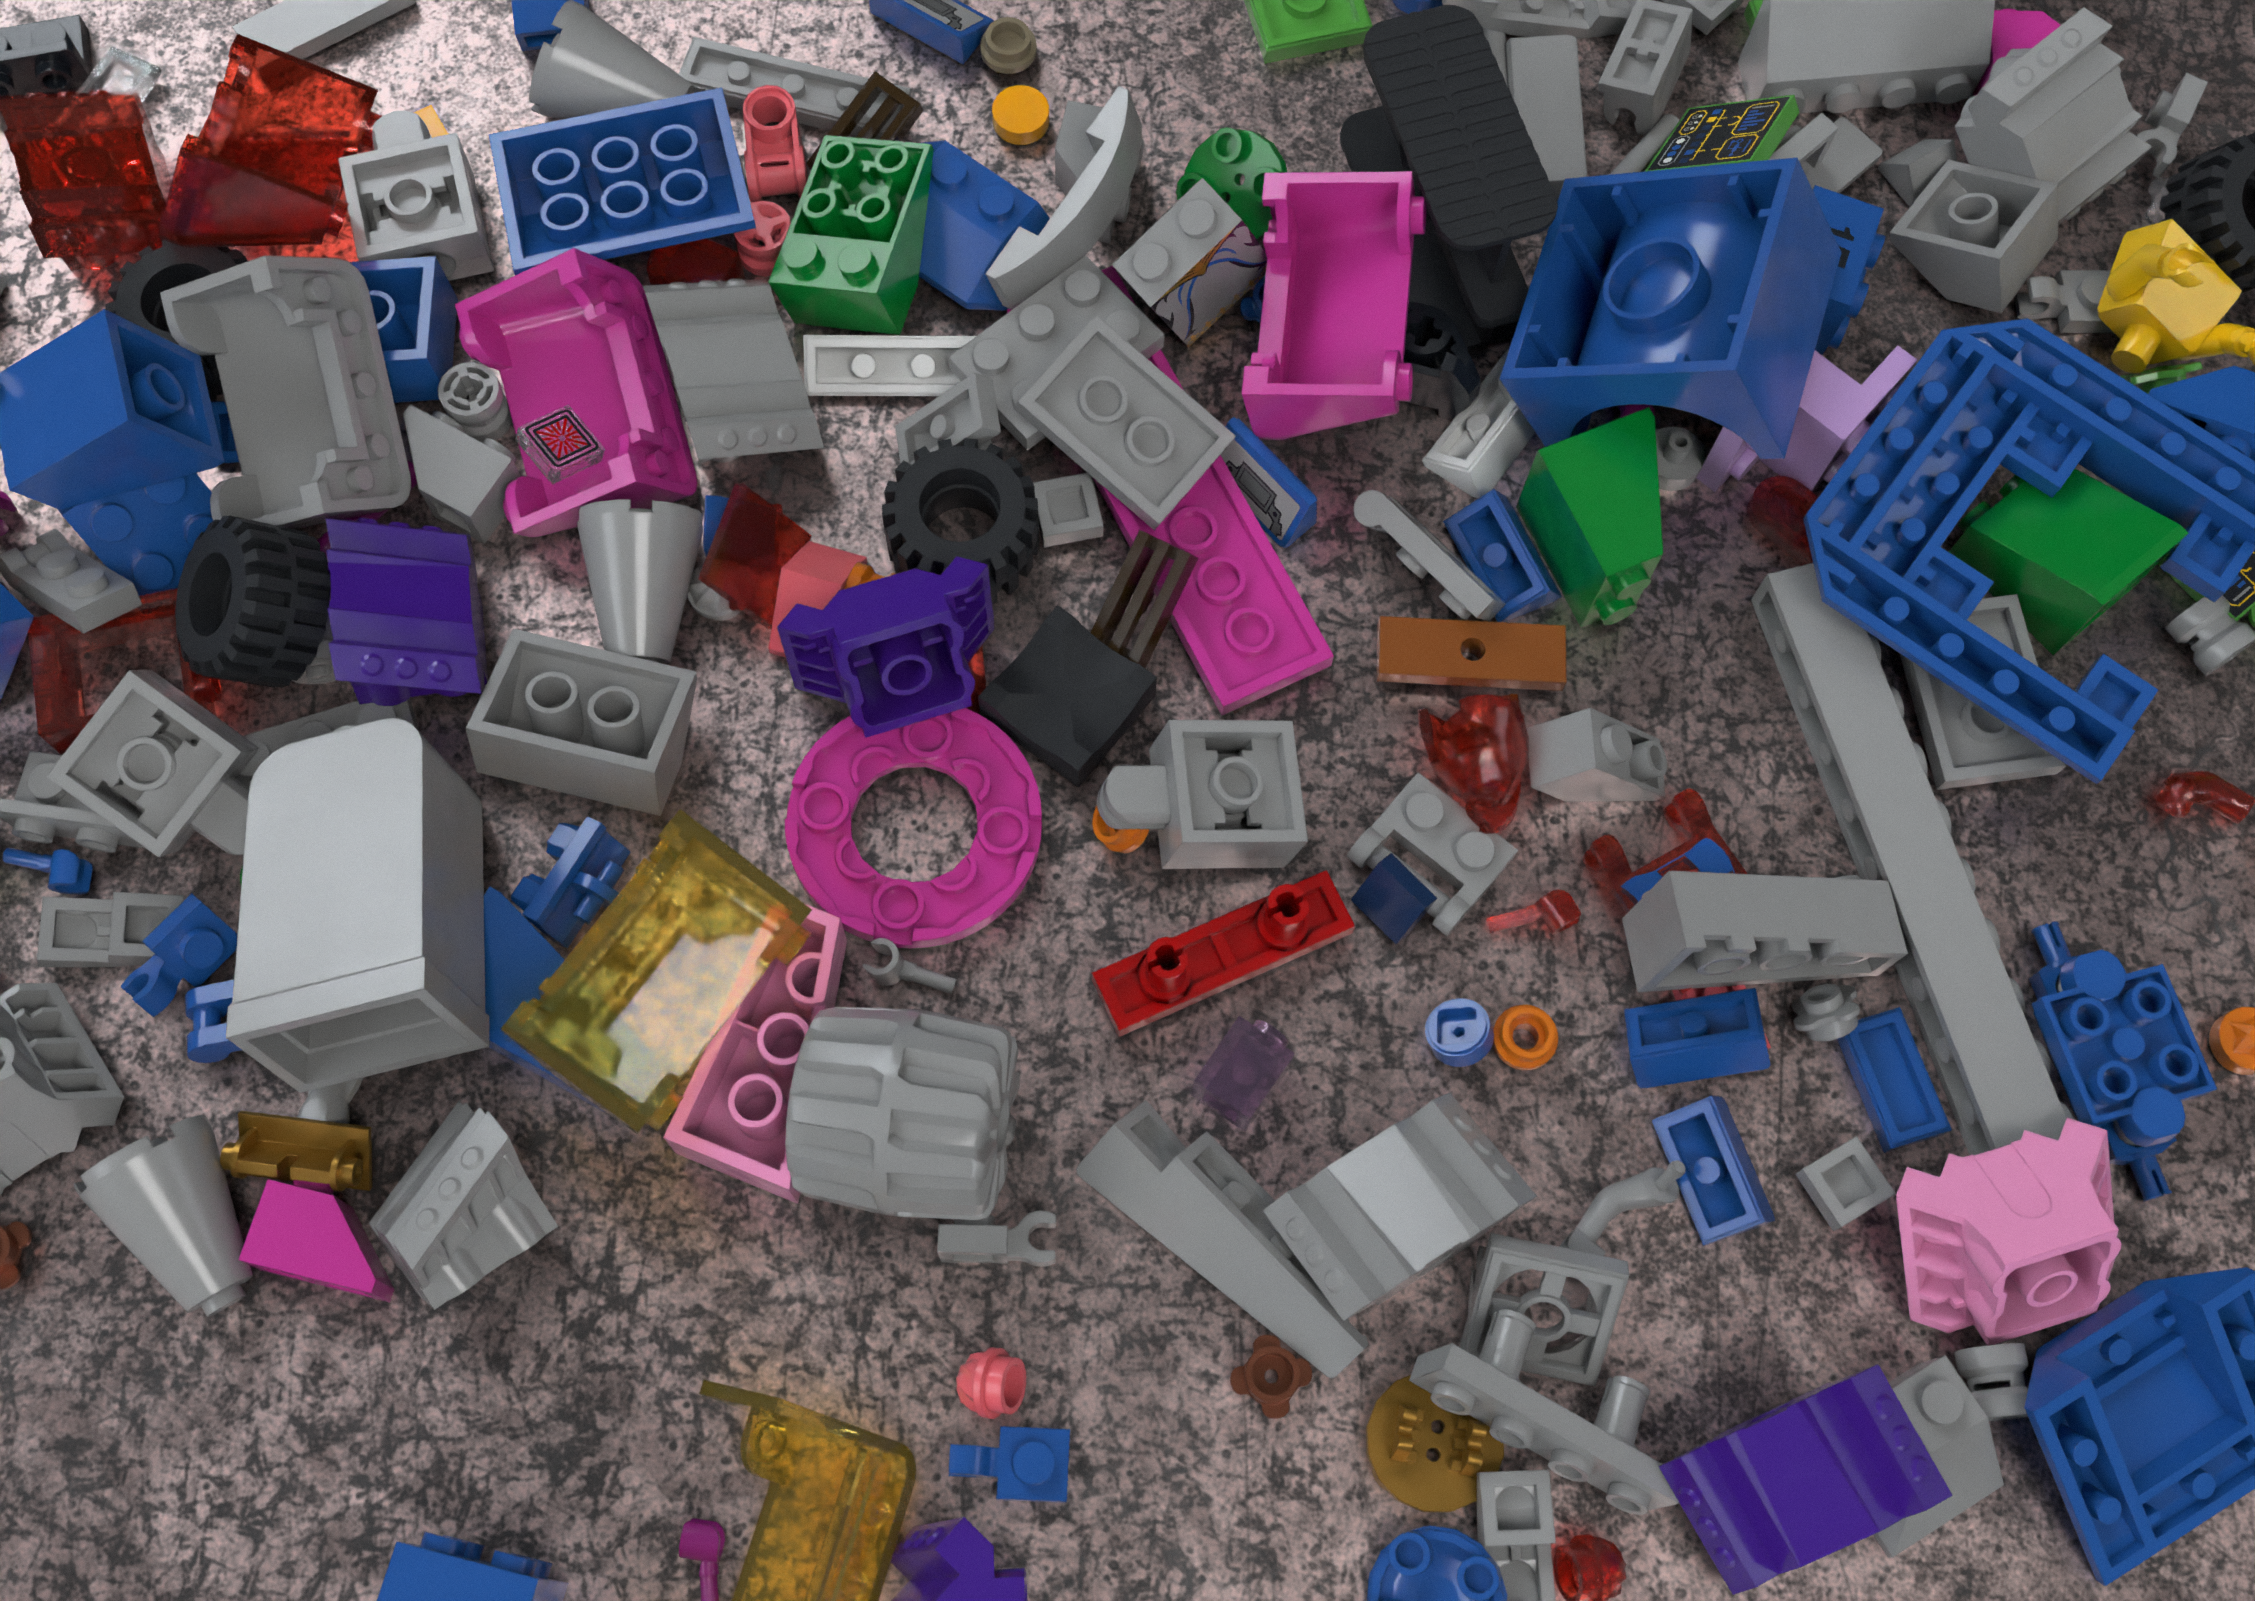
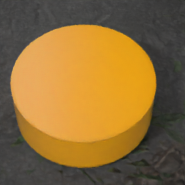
(1020, 115)

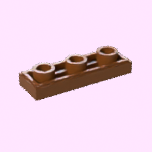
(1506, 653)

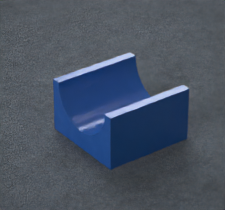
(1678, 297)

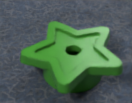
(2161, 375)

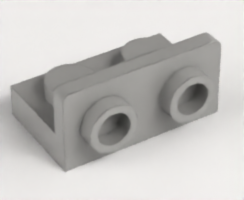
(47, 811)

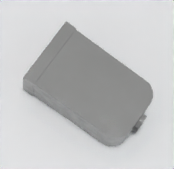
(359, 909)

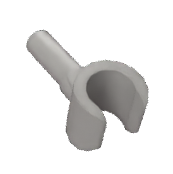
(906, 970)

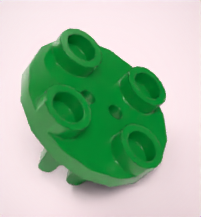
(1221, 164)

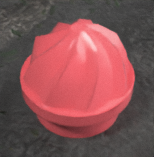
(992, 1383)

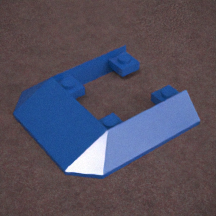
(2038, 410)

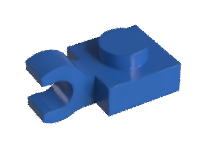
(185, 946)
(1027, 1464)

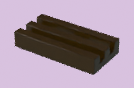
(862, 102)
(1124, 588)

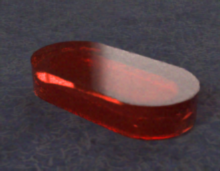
(1778, 514)

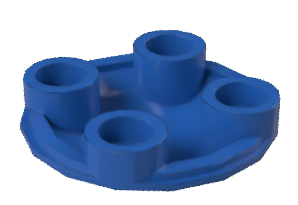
(1435, 1566)

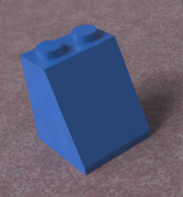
(104, 414)

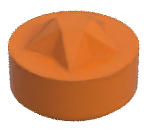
(2234, 1040)

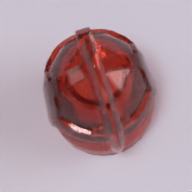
(1480, 756)

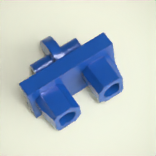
(578, 883)

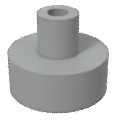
(1678, 457)

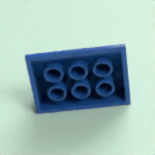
(621, 180)

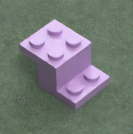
(1827, 427)

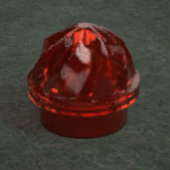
(1589, 1569)

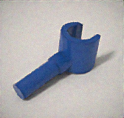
(66, 870)

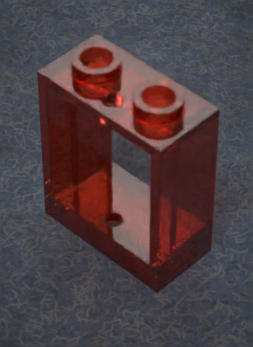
(58, 669)

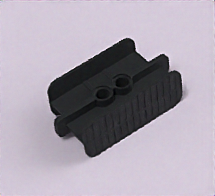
(1468, 157)

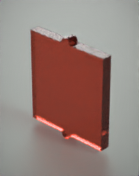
(749, 553)

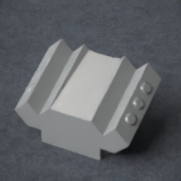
(2056, 115)
(733, 368)
(47, 1079)
(1398, 1206)
(460, 1208)

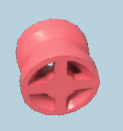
(771, 228)

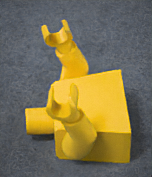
(2169, 301)

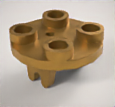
(1398, 1446)

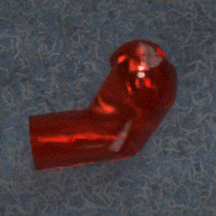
(2207, 789)

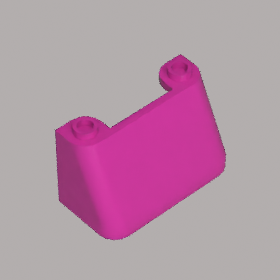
(1333, 301)
(585, 340)

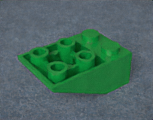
(856, 236)

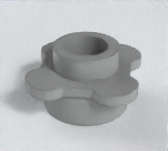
(1826, 1012)

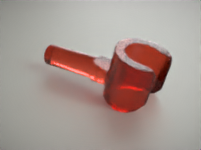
(1555, 908)

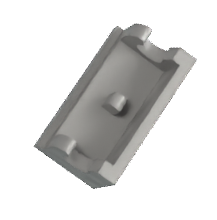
(1646, 62)

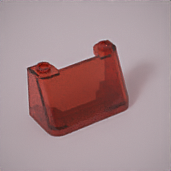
(268, 154)

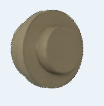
(1008, 46)

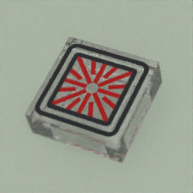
(560, 444)

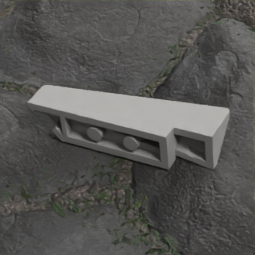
(1214, 1221)

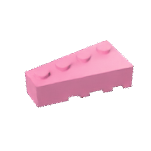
(743, 1081)

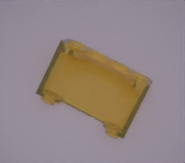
(659, 975)

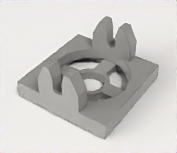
(1604, 1276)

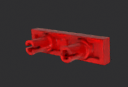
(1222, 952)

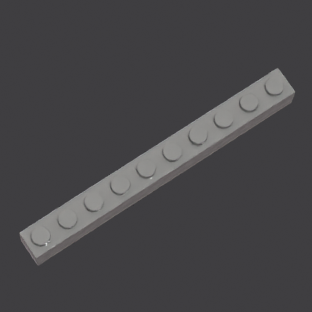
(1902, 834)

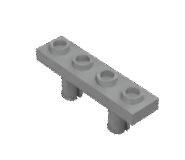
(1526, 1419)

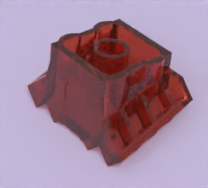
(87, 174)

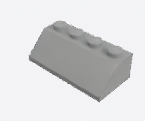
(1867, 52)

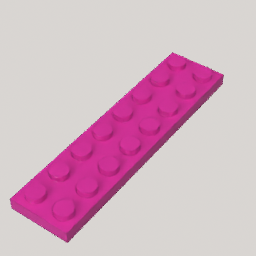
(1239, 604)

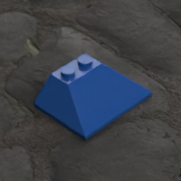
(2150, 1414)

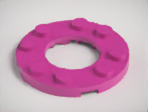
(900, 910)

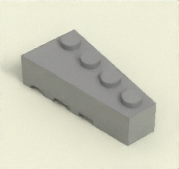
(1760, 930)

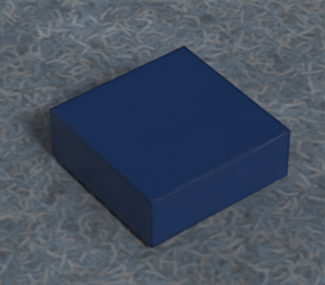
(1393, 898)

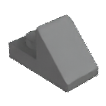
(959, 413)

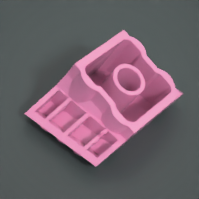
(2011, 1235)

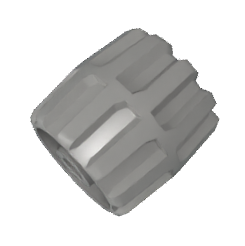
(902, 1112)

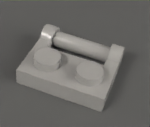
(1443, 839)

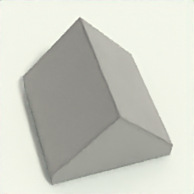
(1916, 166)

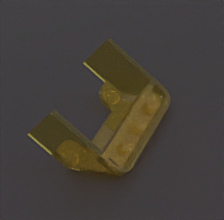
(829, 1502)

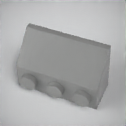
(583, 721)

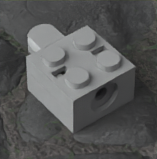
(416, 198)
(164, 759)
(1215, 794)

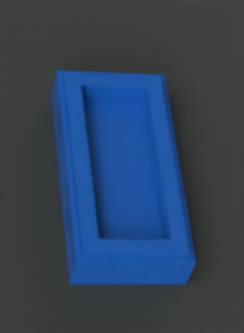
(1893, 1081)

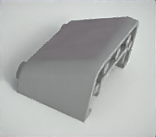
(298, 389)

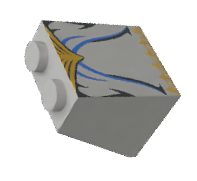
(1194, 262)

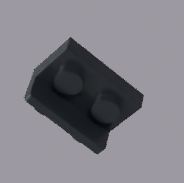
(44, 56)

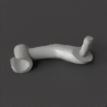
(1644, 1190)

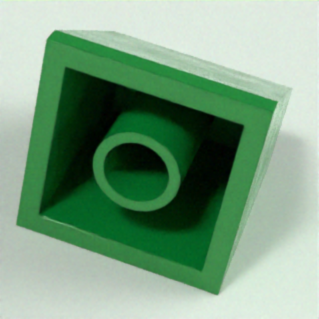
(1598, 515)
(2064, 552)

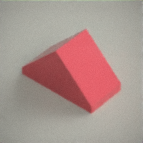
(811, 580)

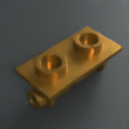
(300, 1151)

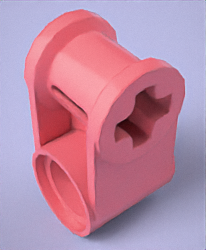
(774, 153)

